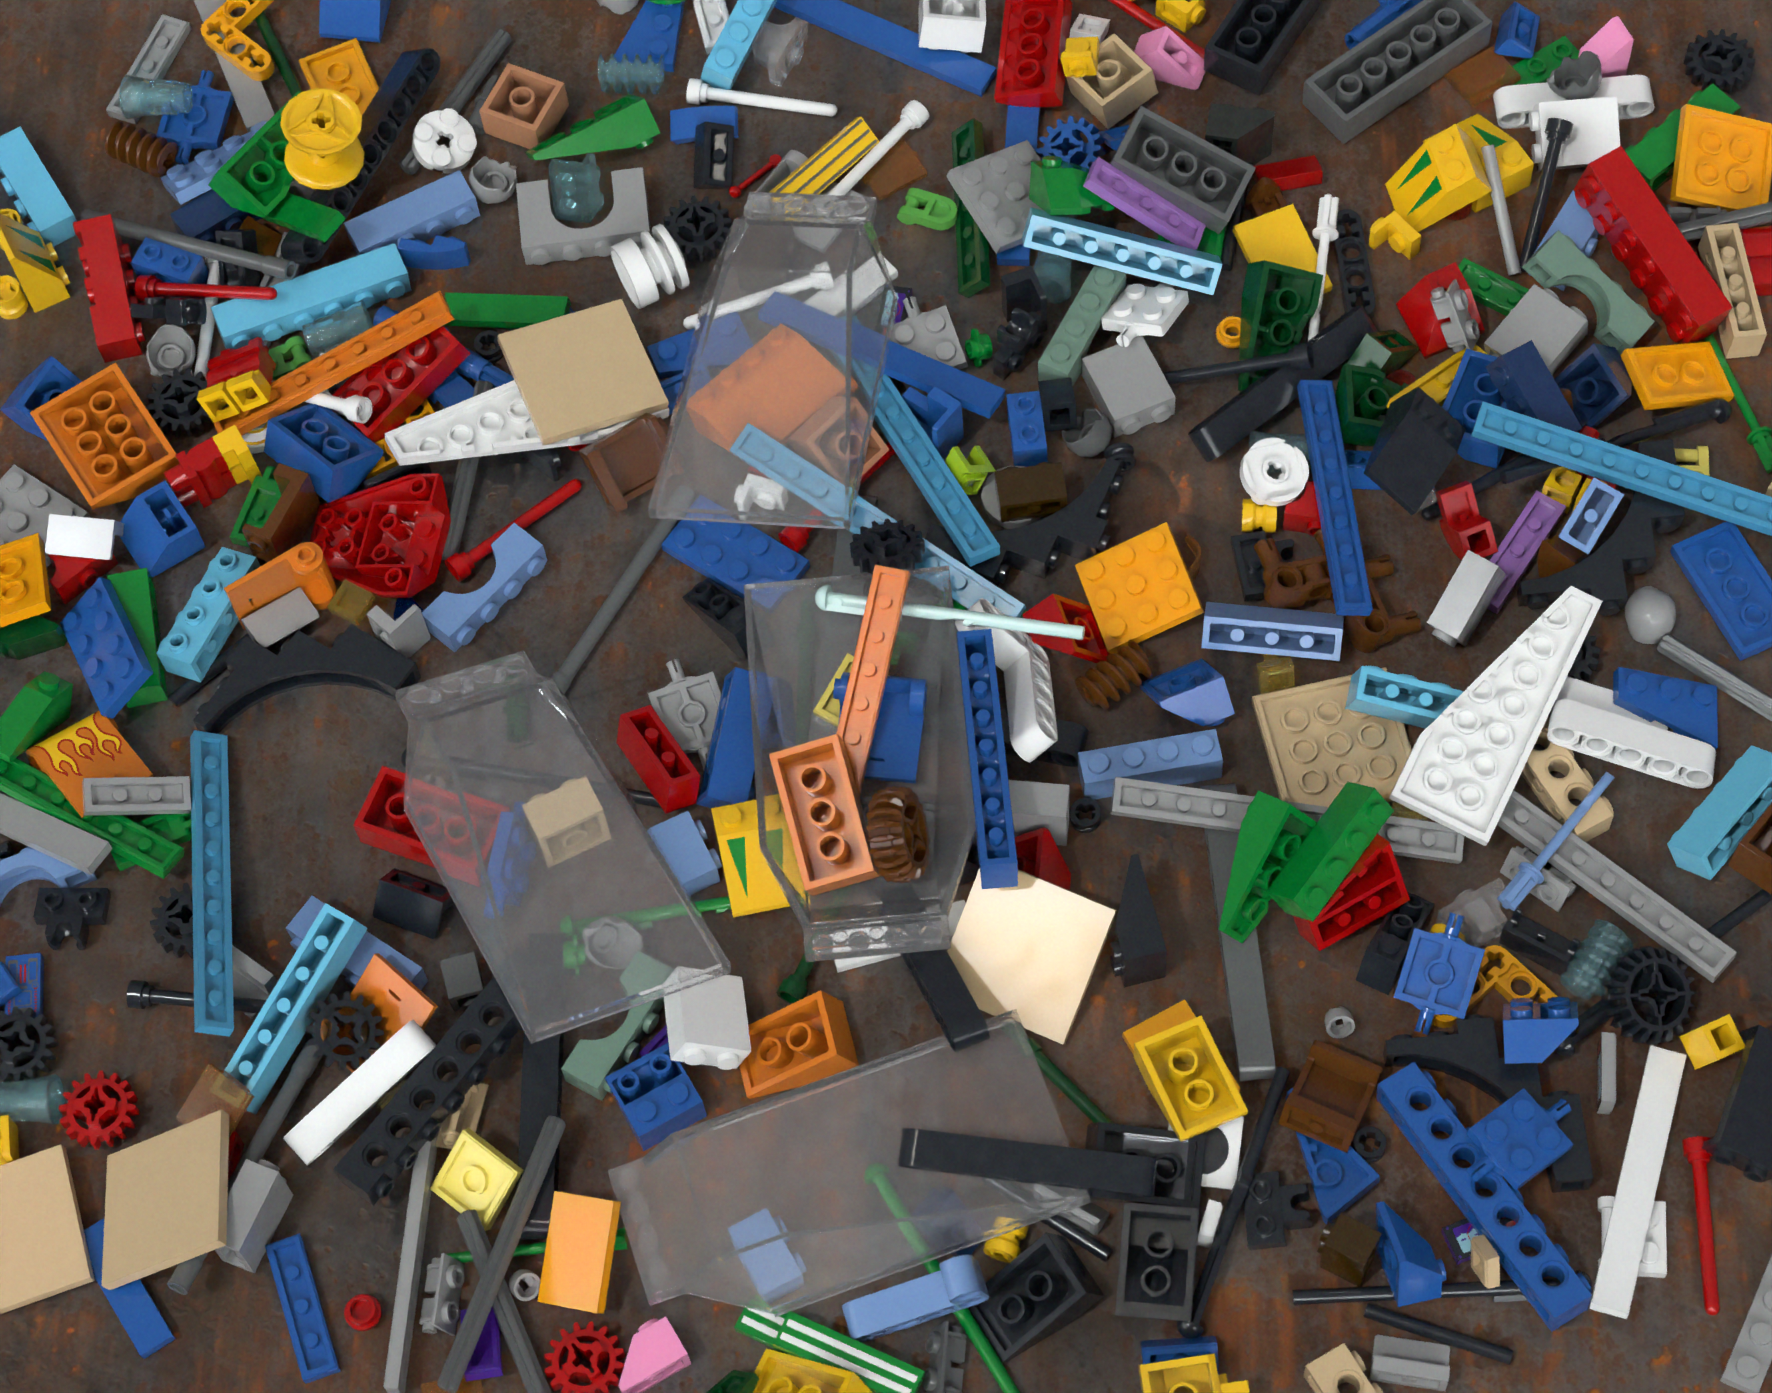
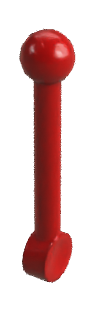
(735, 191)

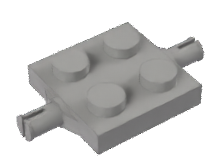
(930, 335)
(688, 709)

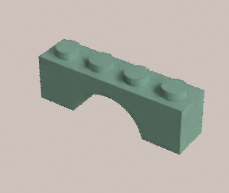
(1618, 317)
(1080, 324)
(598, 1058)

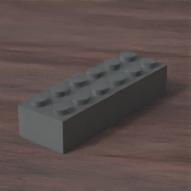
(1395, 64)

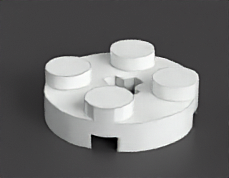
(446, 124)
(1262, 486)

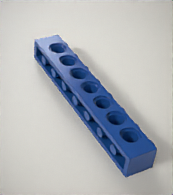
(987, 760)
(1553, 1304)

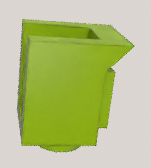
(970, 471)

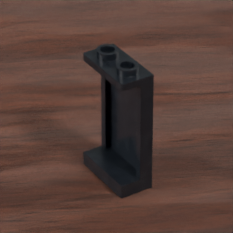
(1746, 1121)

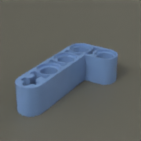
(917, 1301)

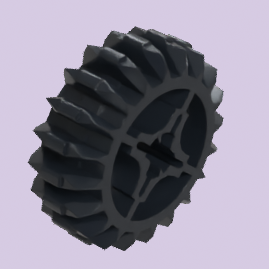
(1646, 1017)

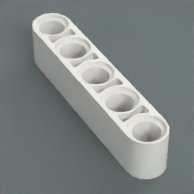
(1516, 101)
(1631, 744)
(359, 1092)

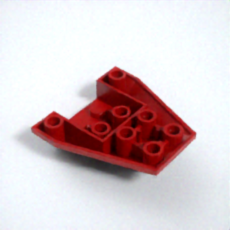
(386, 535)

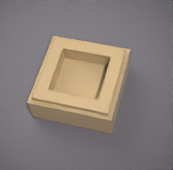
(1485, 1261)

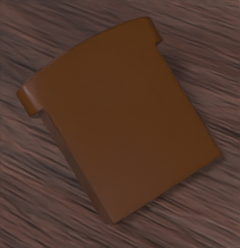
(1265, 197)
(266, 238)
(1557, 556)

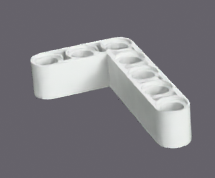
(1026, 686)

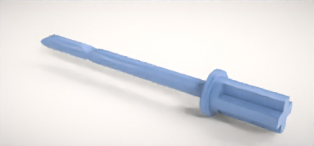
(1530, 874)

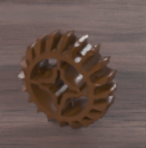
(898, 834)

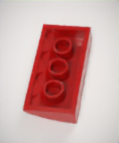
(1031, 53)
(404, 380)

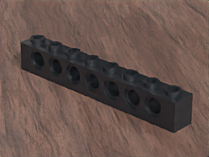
(424, 1084)

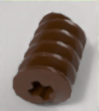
(140, 149)
(1114, 675)

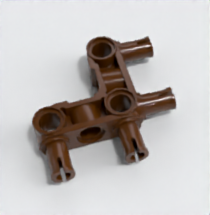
(1309, 579)

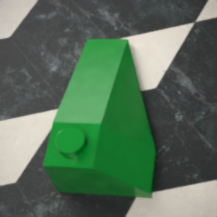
(1059, 188)
(1265, 845)

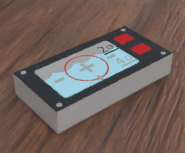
(1606, 1073)

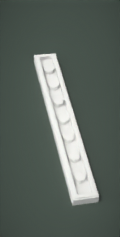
(1638, 1183)

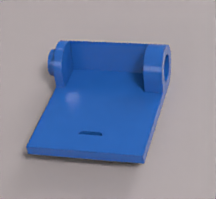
(897, 730)

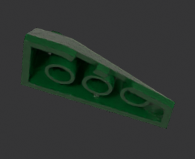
(1274, 311)
(1363, 402)

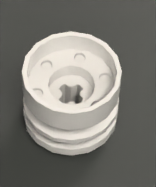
(654, 264)

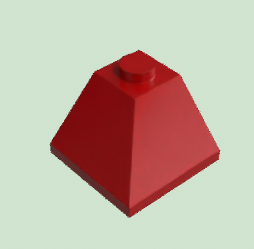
(1419, 313)
(1067, 611)
(1041, 857)

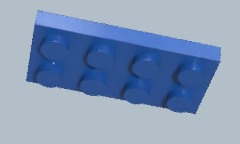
(733, 554)
(1730, 586)
(106, 648)

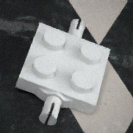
(1144, 311)

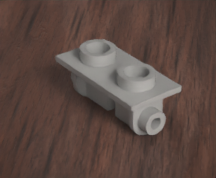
(1462, 330)
(1552, 890)
(444, 1279)

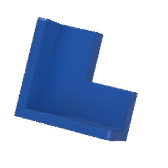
(939, 417)

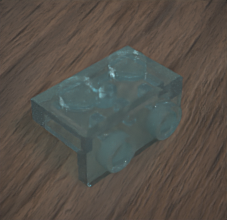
(576, 189)

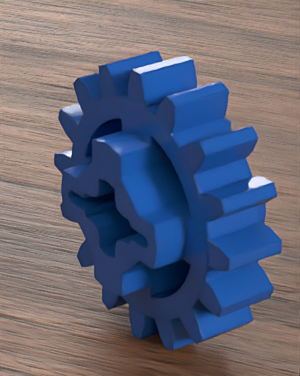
(1069, 145)

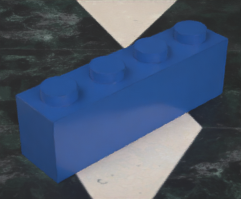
(731, 751)

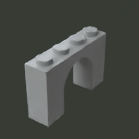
(550, 241)

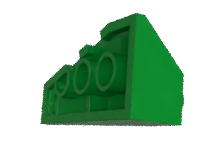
(616, 126)
(256, 174)

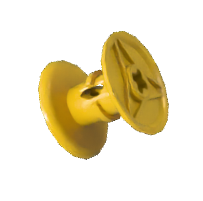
(322, 138)

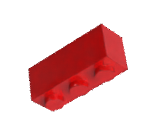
(658, 759)

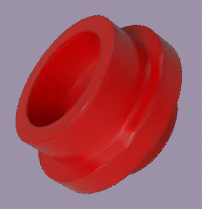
(363, 1312)

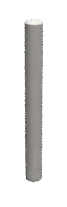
(1501, 210)

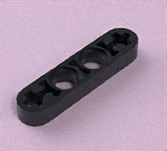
(1355, 266)

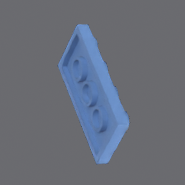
(192, 179)

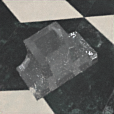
(780, 48)
(1481, 912)

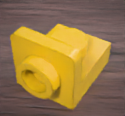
(1181, 13)
(1080, 56)
(1398, 232)

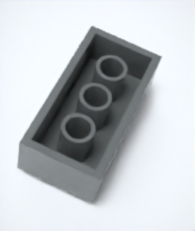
(1183, 168)

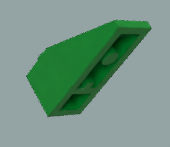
(34, 713)

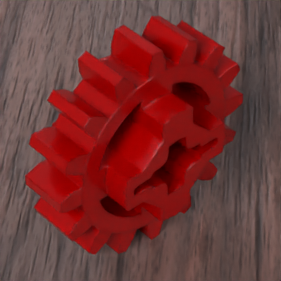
(89, 1099)
(595, 1353)

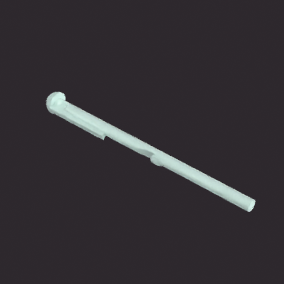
(855, 605)

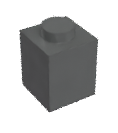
(462, 979)

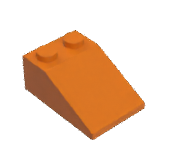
(798, 1046)

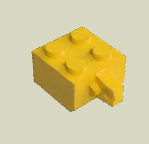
(1187, 1376)

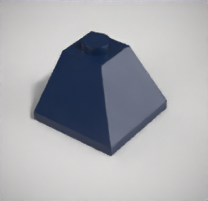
(1596, 384)

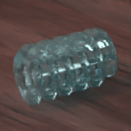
(631, 74)
(1596, 955)

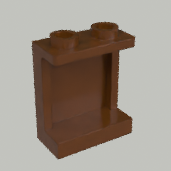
(626, 460)
(289, 517)
(1330, 1095)

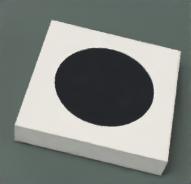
(1221, 1154)

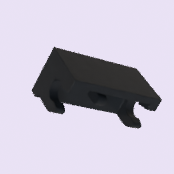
(1538, 943)

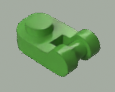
(938, 214)
(293, 347)

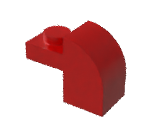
(1463, 524)

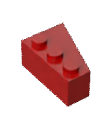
(1364, 895)

